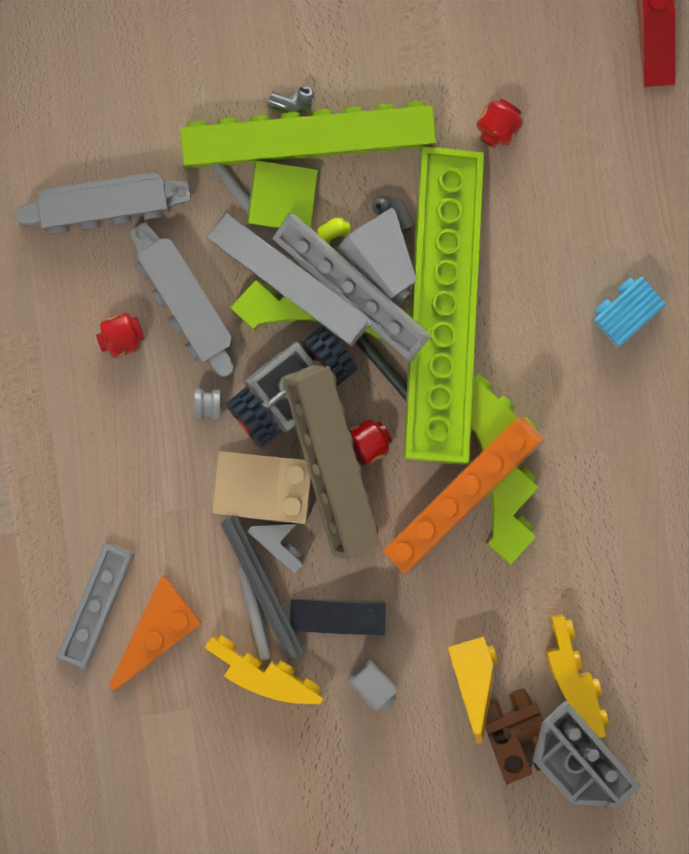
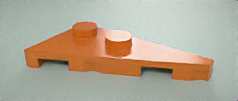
(160, 627)

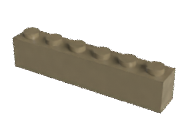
(331, 461)

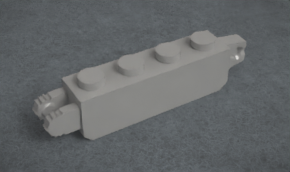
(102, 202)
(185, 299)

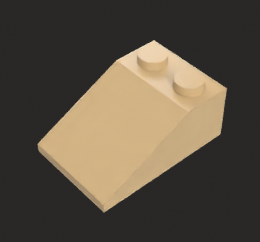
(261, 487)

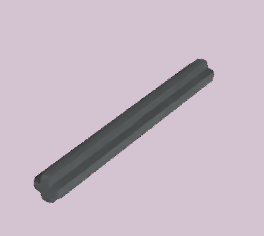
(262, 587)

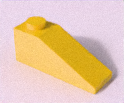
(475, 677)

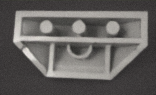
(581, 762)

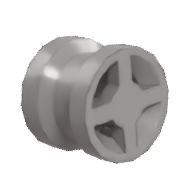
(207, 404)

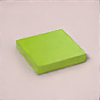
(280, 192)

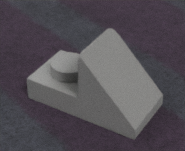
(271, 537)

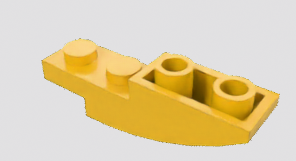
(274, 682)
(577, 689)

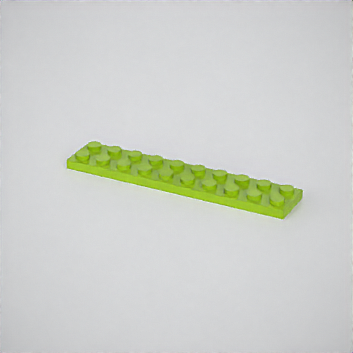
(444, 305)

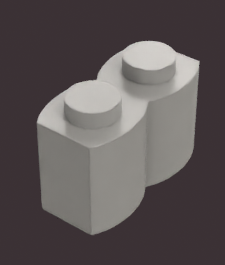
(373, 686)

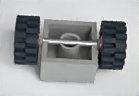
(264, 406)

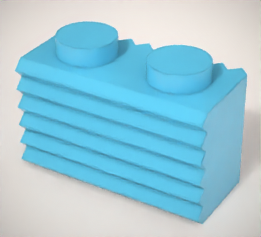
(628, 311)

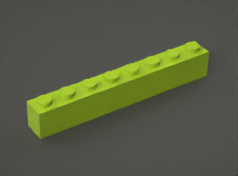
(308, 136)

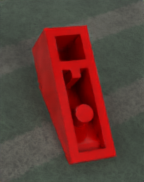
(657, 41)

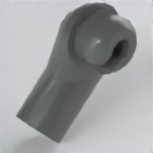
(295, 103)
(384, 203)

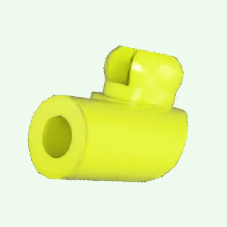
(333, 229)

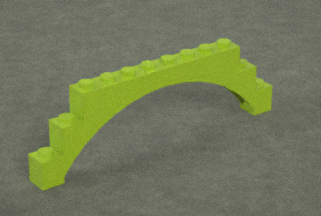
(488, 420)

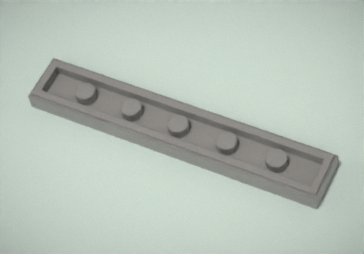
(289, 279)
(352, 286)

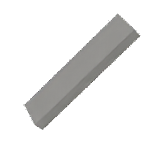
(95, 605)

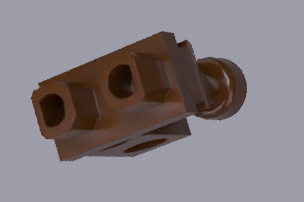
(512, 729)

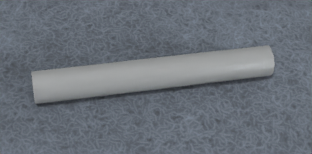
(255, 618)

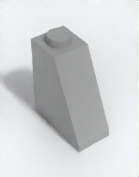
(381, 255)

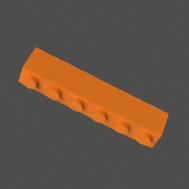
(464, 494)

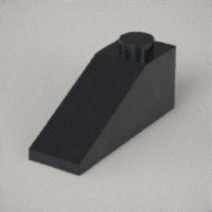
(338, 616)

